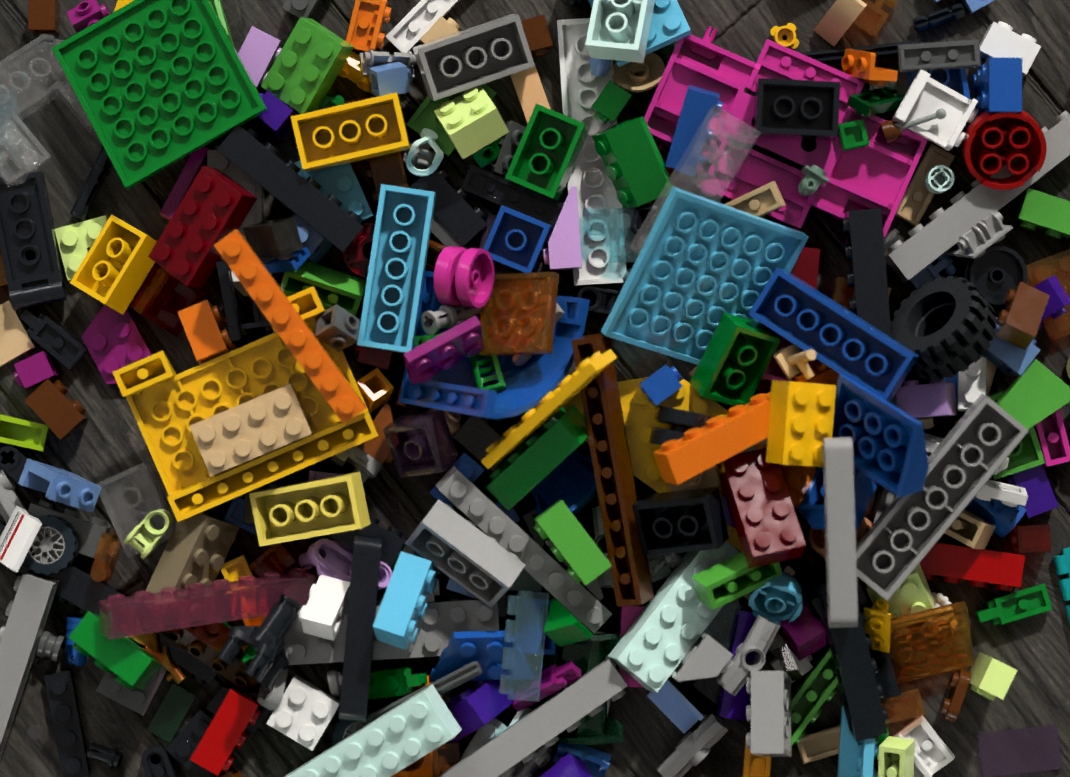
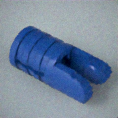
(72, 655)

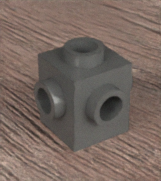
(337, 328)

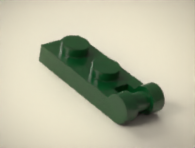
(875, 101)

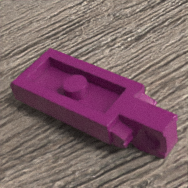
(552, 680)

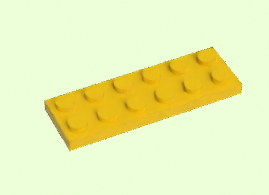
(548, 407)

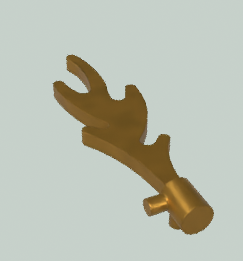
(151, 642)

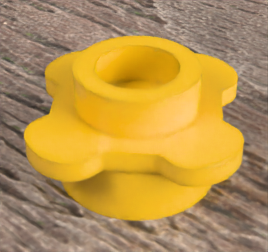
(789, 31)

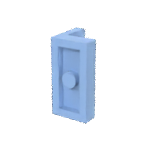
(676, 706)

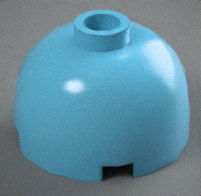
(778, 599)

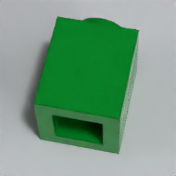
(610, 103)

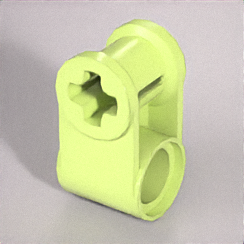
(146, 536)

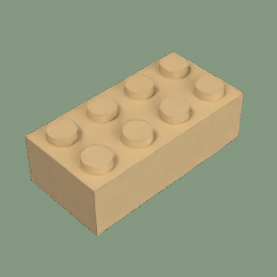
(251, 429)

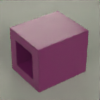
(35, 370)

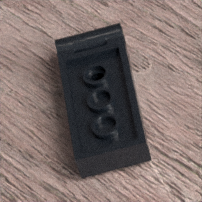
(29, 227)

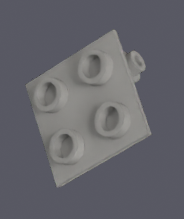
(980, 237)

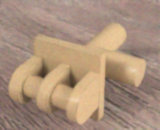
(794, 361)

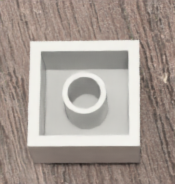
(304, 712)

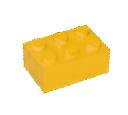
(115, 264)
(799, 421)

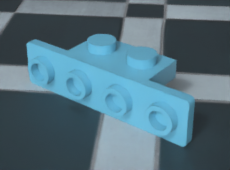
(854, 757)

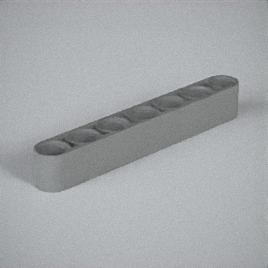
(840, 532)

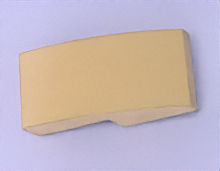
(839, 19)

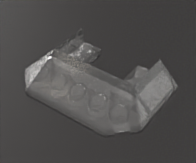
(28, 83)

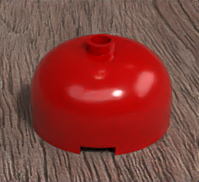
(996, 139)

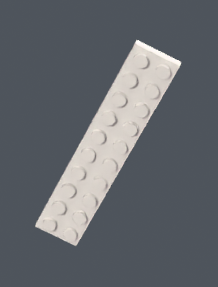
(589, 173)

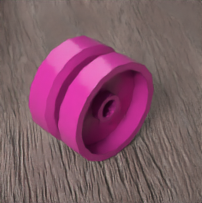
(464, 277)

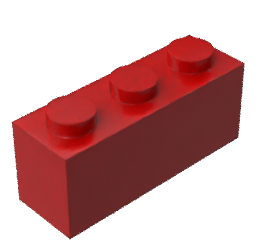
(226, 732)

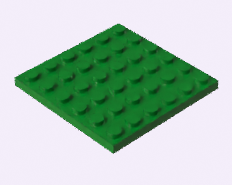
(158, 83)

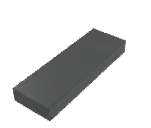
(939, 56)

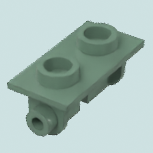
(812, 179)

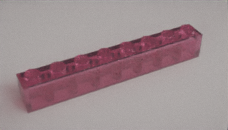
(200, 604)

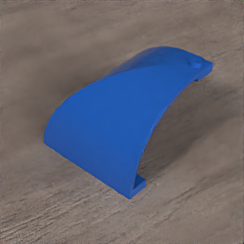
(525, 385)

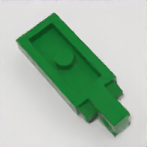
(1016, 605)
(394, 682)

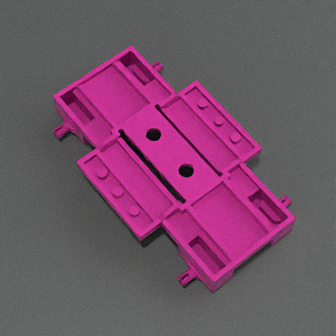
(858, 177)

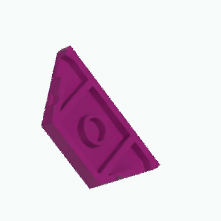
(114, 342)

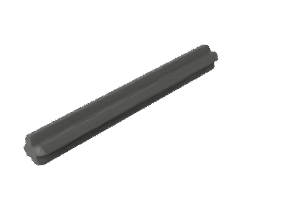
(441, 685)

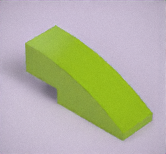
(22, 432)

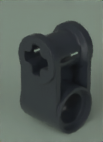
(603, 299)
(15, 468)

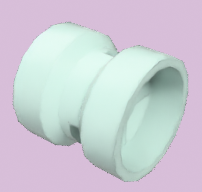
(935, 182)

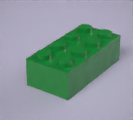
(538, 456)

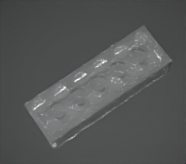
(707, 164)

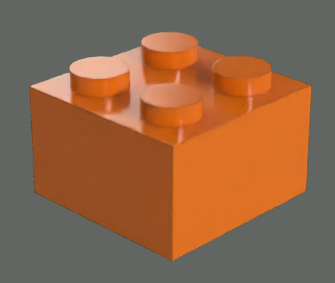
(206, 331)

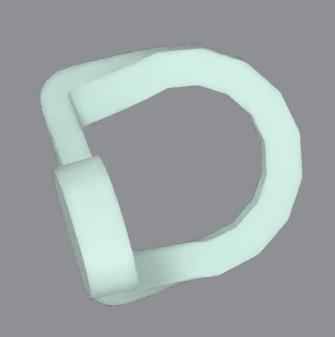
(429, 136)

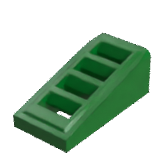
(495, 387)

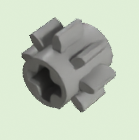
(422, 157)

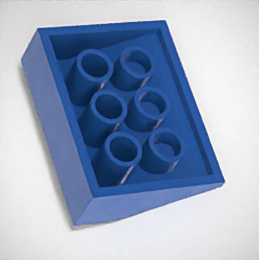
(885, 439)

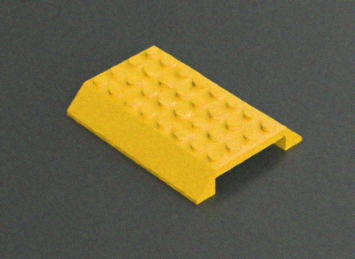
(171, 403)

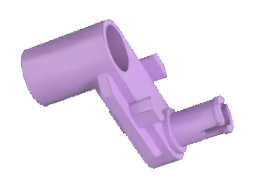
(335, 561)

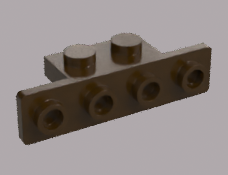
(205, 644)

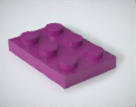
(444, 351)

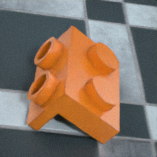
(367, 24)
(862, 66)

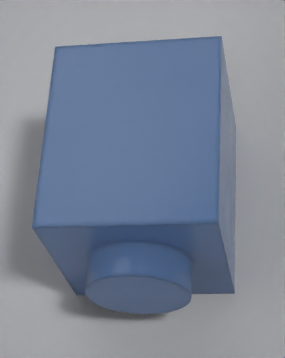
(390, 79)

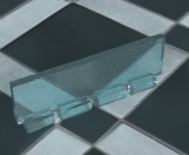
(528, 641)

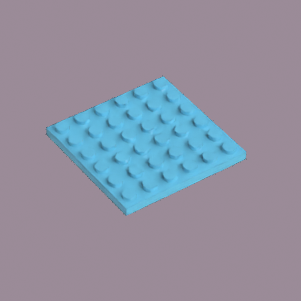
(693, 270)

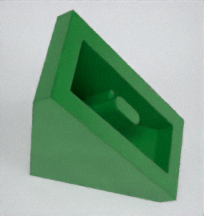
(564, 626)

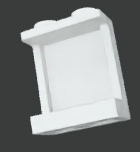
(928, 96)

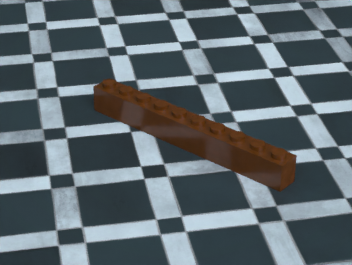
(613, 476)

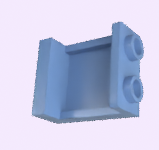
(60, 485)

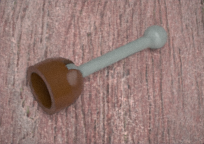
(893, 130)

